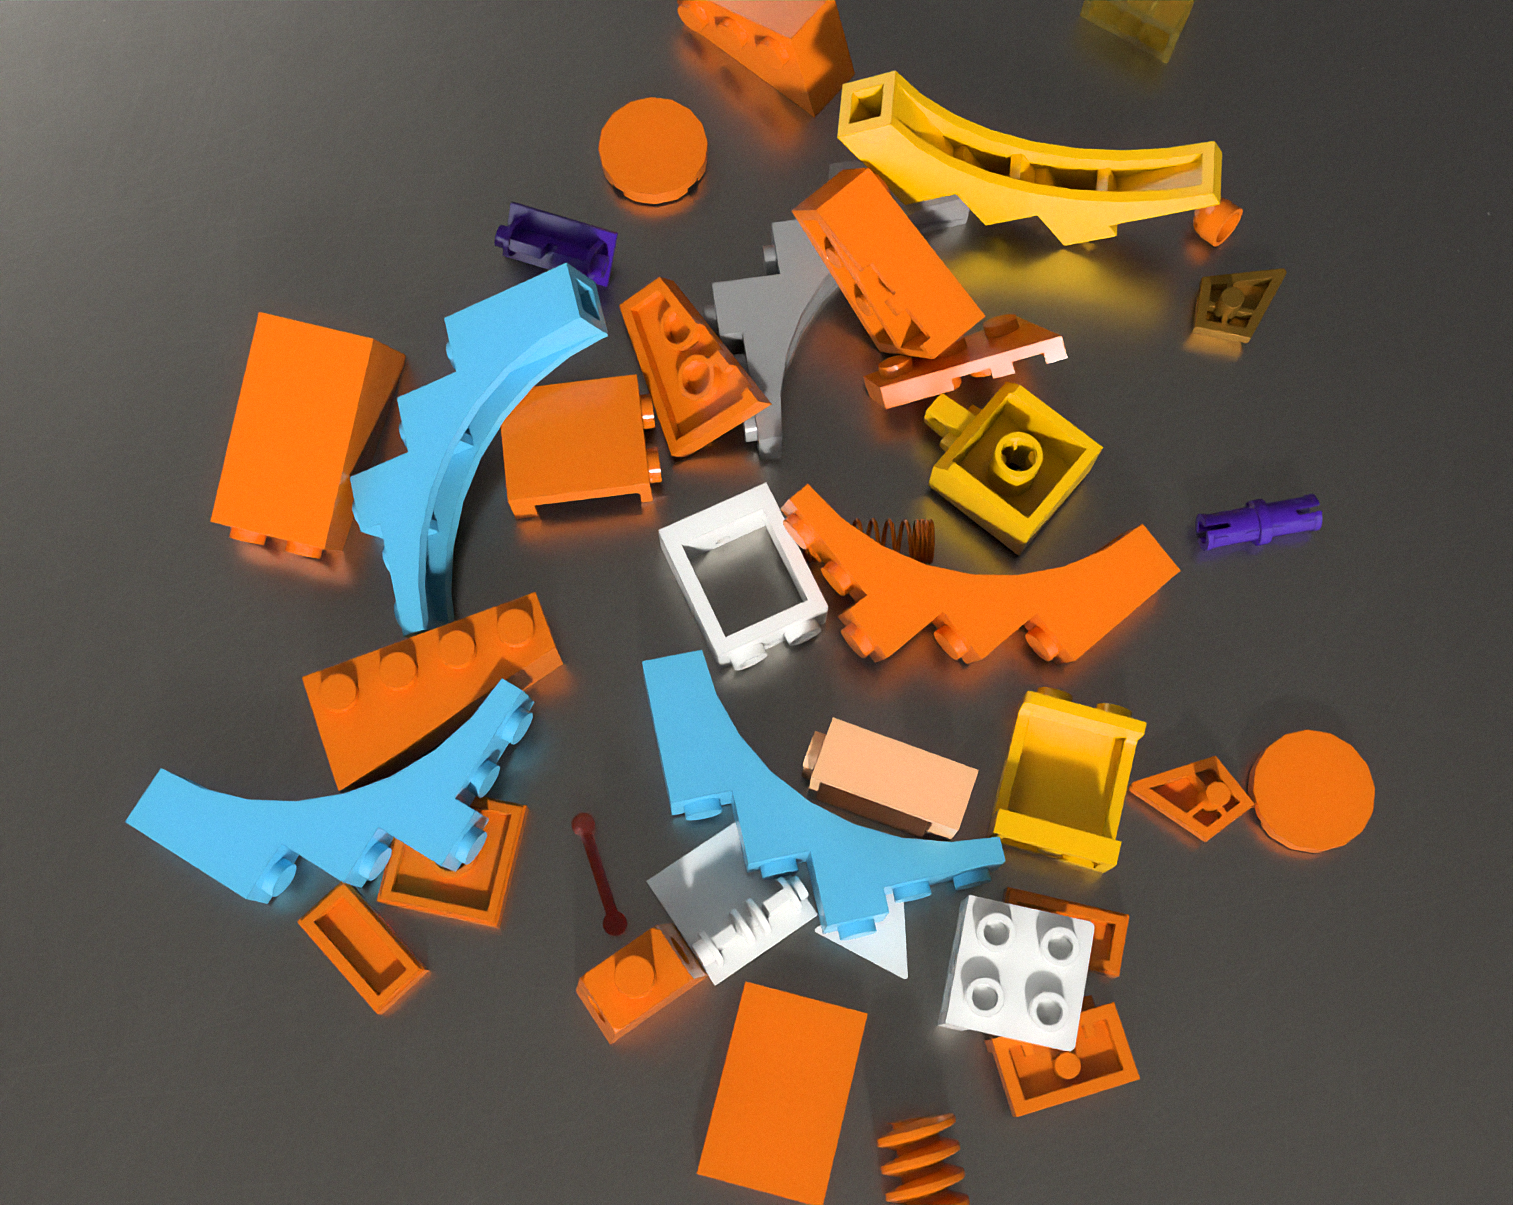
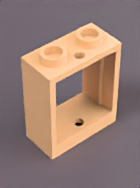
(888, 781)

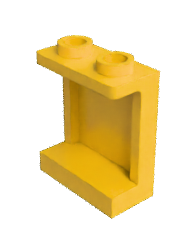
(1065, 779)

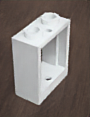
(724, 524)

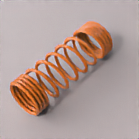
(920, 541)

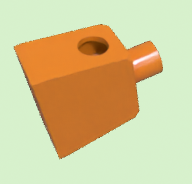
(639, 980)

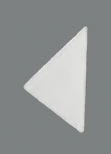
(885, 946)

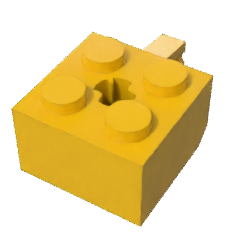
(984, 444)

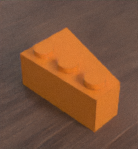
(785, 42)
(886, 266)

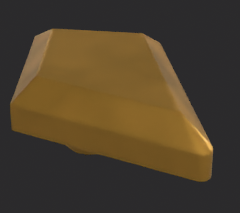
(1235, 303)

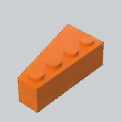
(416, 693)

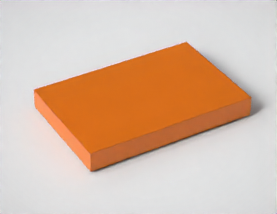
(782, 1094)

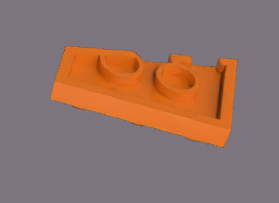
(981, 354)
(687, 369)

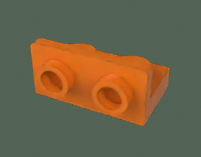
(1046, 1076)

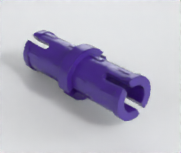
(1258, 522)

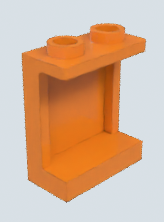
(579, 444)

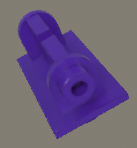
(553, 240)

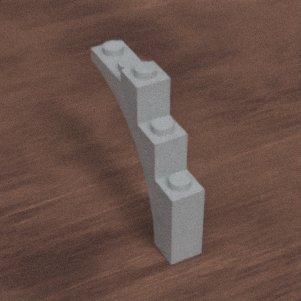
(767, 314)

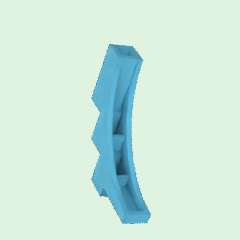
(447, 425)
(777, 827)
(348, 834)

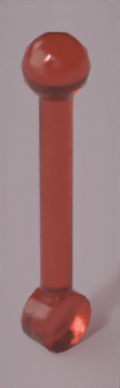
(614, 922)

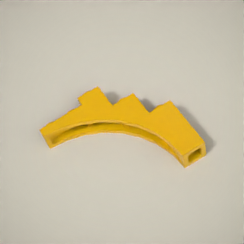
(1004, 178)

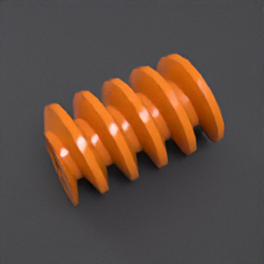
(921, 1162)

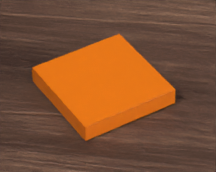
(475, 890)

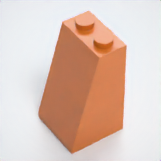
(300, 432)

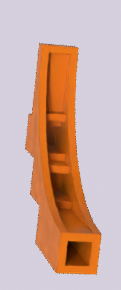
(974, 613)

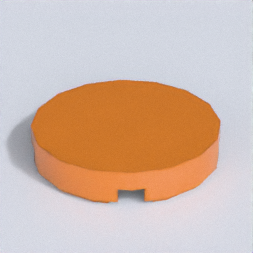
(653, 150)
(1311, 791)

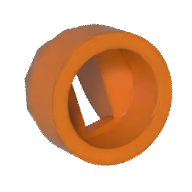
(1217, 221)

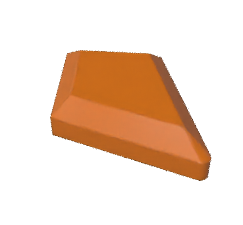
(1196, 796)

